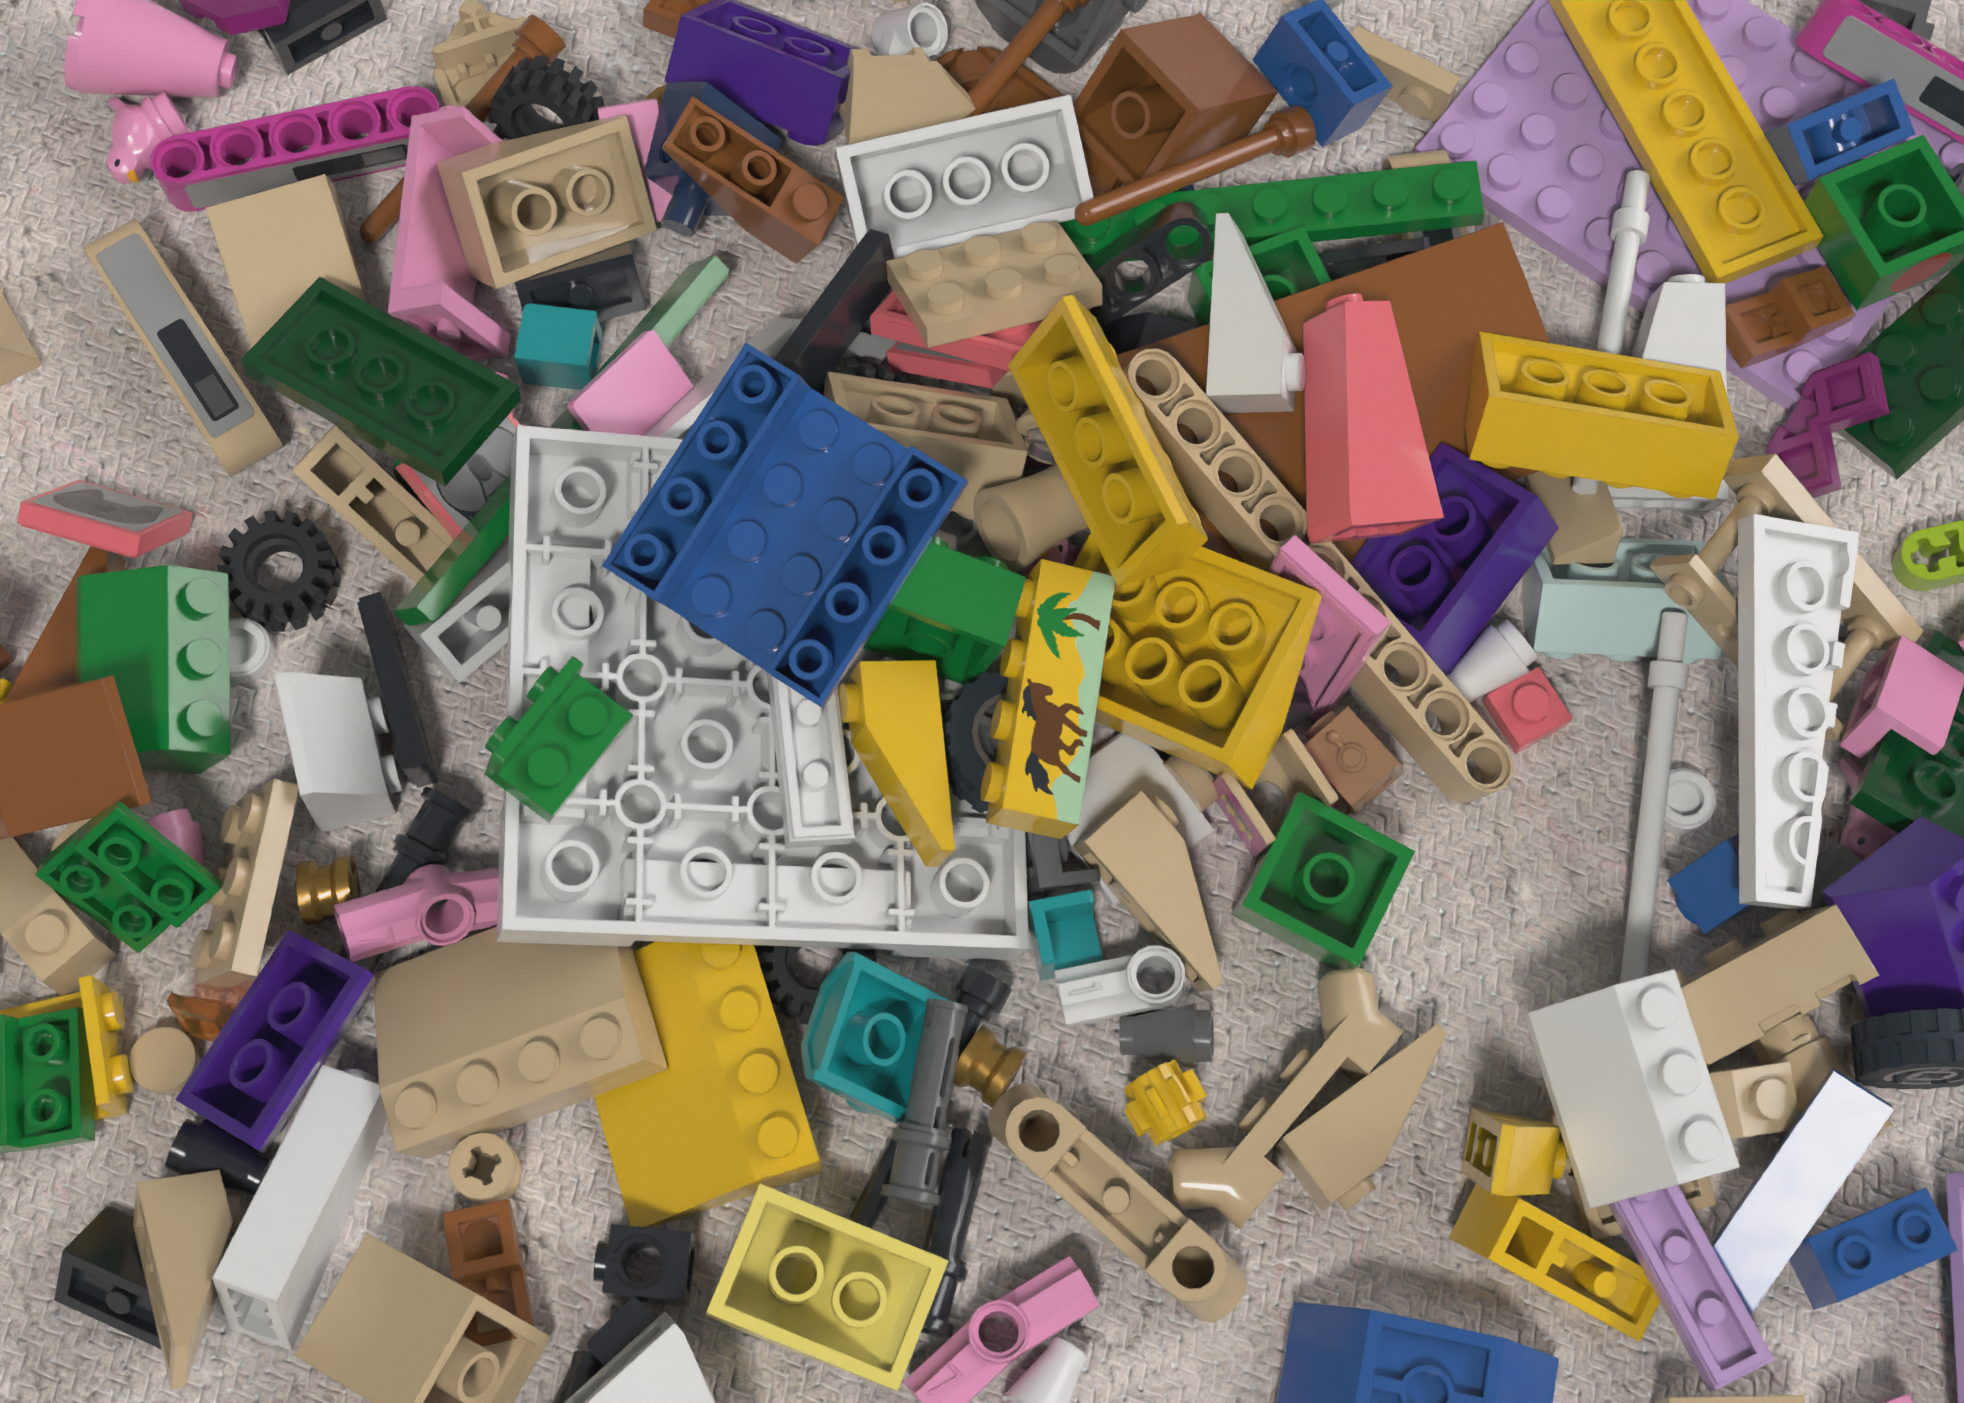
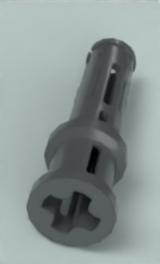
(922, 1133)

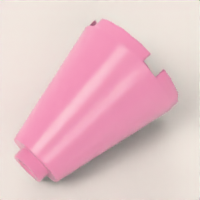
(144, 52)

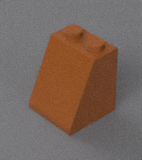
(1168, 97)

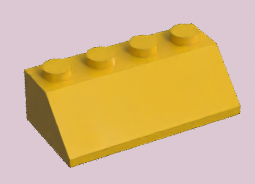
(1599, 417)
(1105, 446)

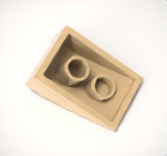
(546, 199)

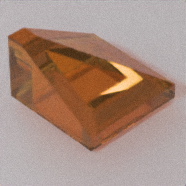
(199, 1015)

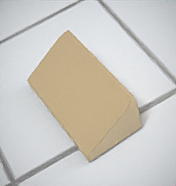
(1586, 522)

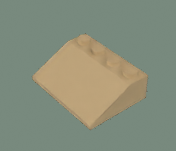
(505, 1036)

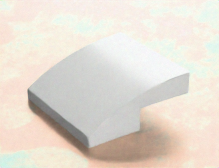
(1121, 771)

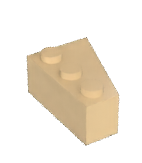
(1771, 977)

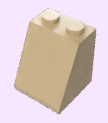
(280, 246)
(400, 1335)

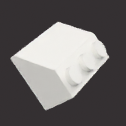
(1631, 1089)

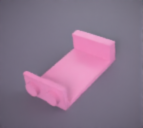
(430, 272)

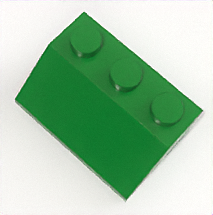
(169, 655)

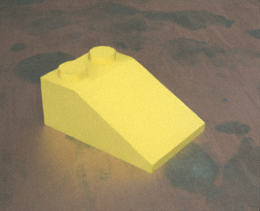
(827, 1288)

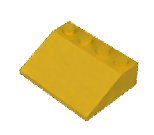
(1204, 659)
(725, 1105)

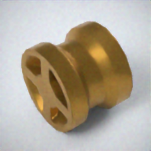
(325, 886)
(988, 1066)

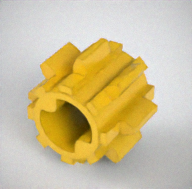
(1165, 1102)

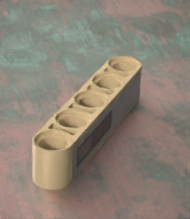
(183, 347)

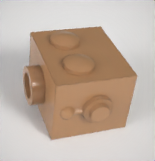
(1351, 758)

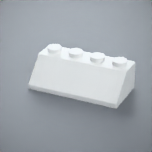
(967, 177)

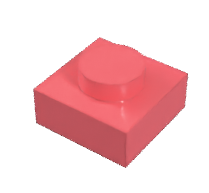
(1527, 710)

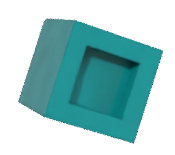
(558, 346)
(1063, 932)

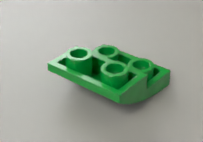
(128, 876)
(45, 1081)

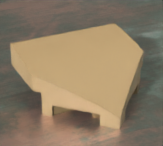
(472, 52)
(899, 95)

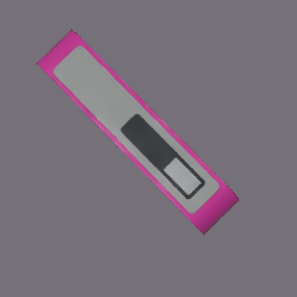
(1878, 49)
(274, 139)

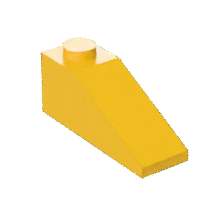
(901, 742)
(1512, 1153)
(1557, 1260)

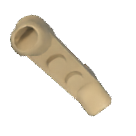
(1240, 1176)
(1118, 1202)

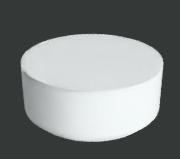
(249, 651)
(1688, 802)

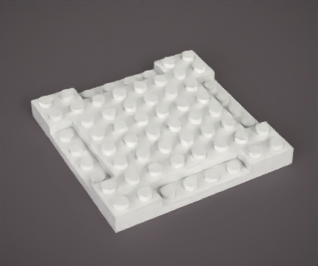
(684, 809)

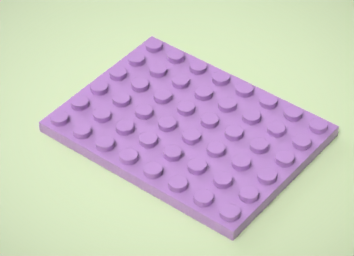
(1560, 161)

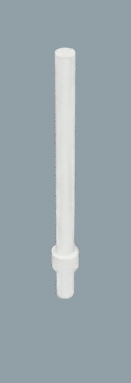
(1628, 232)
(1668, 678)

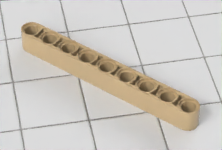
(1264, 497)

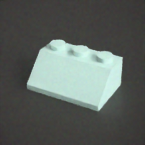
(1608, 605)

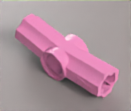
(402, 914)
(1037, 1311)

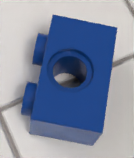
(1323, 70)
(1841, 132)
(1871, 1249)

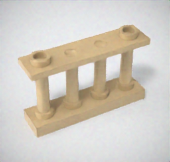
(1770, 489)

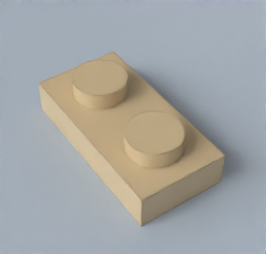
(1417, 83)

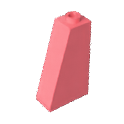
(1362, 428)

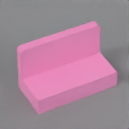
(632, 389)
(1908, 694)

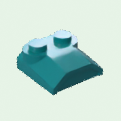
(866, 1036)

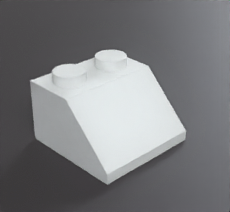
(338, 748)

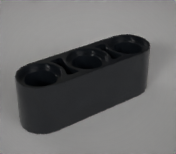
(1149, 244)

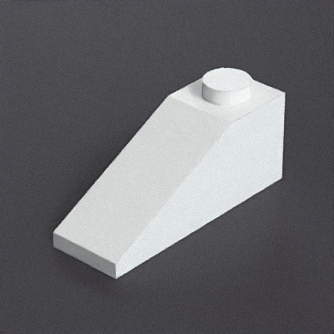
(1250, 349)

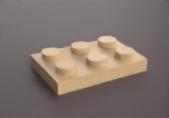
(991, 282)
(250, 873)

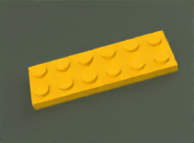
(1691, 133)

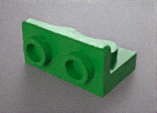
(555, 741)

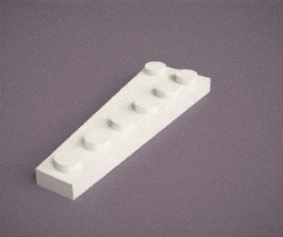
(1789, 616)

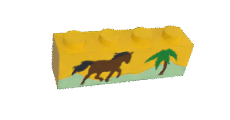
(1049, 701)

